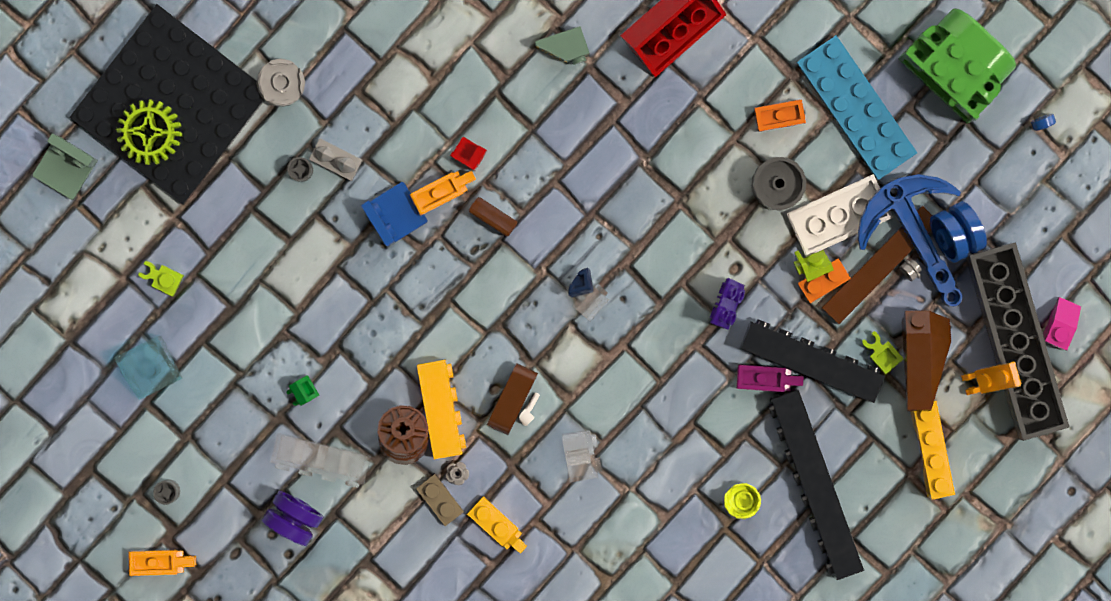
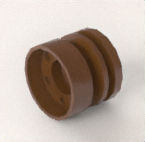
(402, 448)

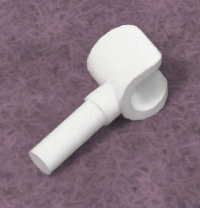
(525, 416)

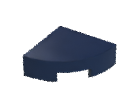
(581, 284)

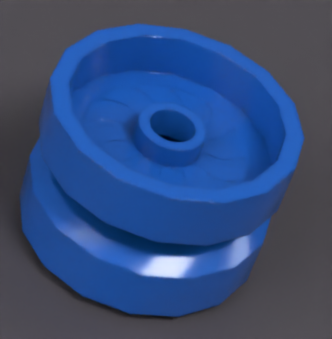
(958, 231)

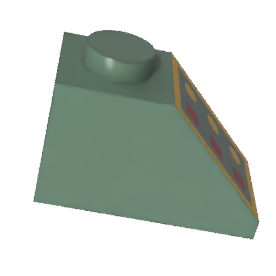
(566, 46)

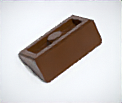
(493, 216)

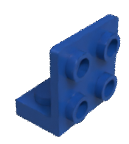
(394, 214)

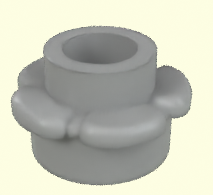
(910, 269)
(461, 468)

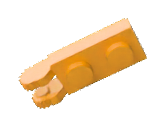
(993, 378)

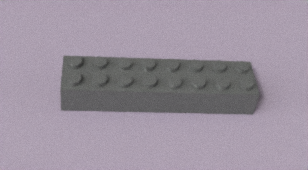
(1017, 338)

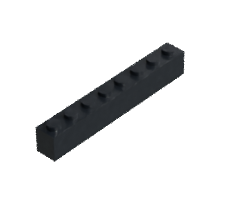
(816, 484)

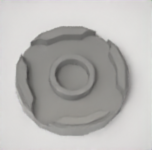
(280, 82)

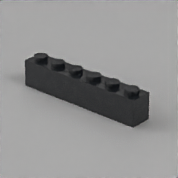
(813, 362)

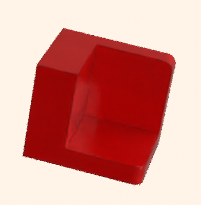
(469, 153)

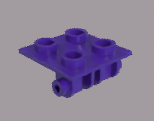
(732, 294)

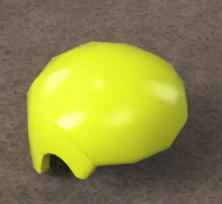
(742, 501)

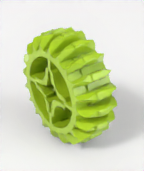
(149, 142)

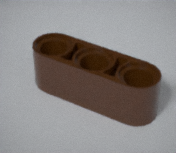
(512, 399)

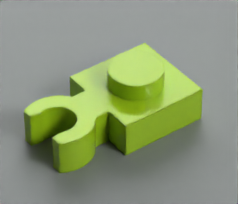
(164, 279)
(885, 355)

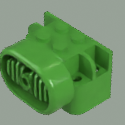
(960, 63)

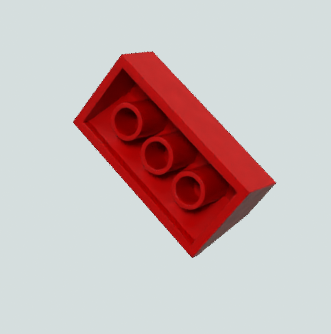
(670, 30)

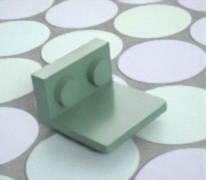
(64, 167)

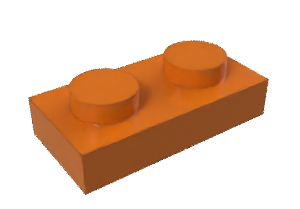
(780, 115)
(822, 285)

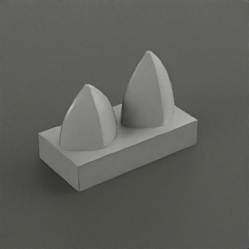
(335, 159)

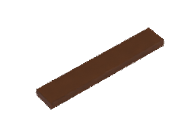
(873, 272)

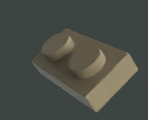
(440, 499)

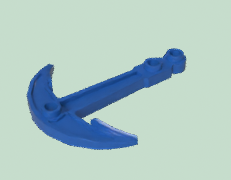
(912, 224)

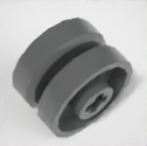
(764, 183)

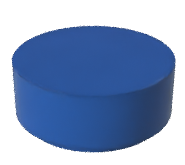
(1043, 122)

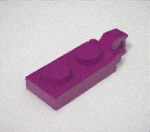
(766, 378)

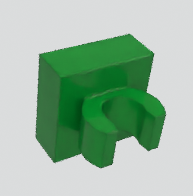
(303, 391)

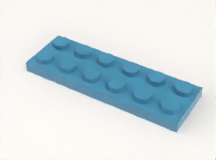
(856, 107)

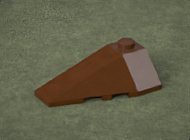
(925, 353)

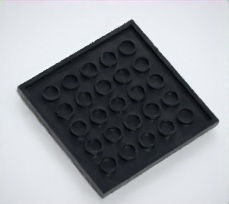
(183, 72)

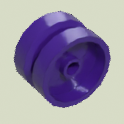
(293, 518)

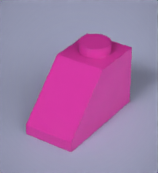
(1062, 324)

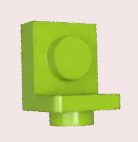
(813, 265)

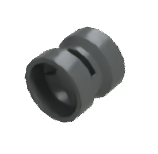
(300, 169)
(165, 495)

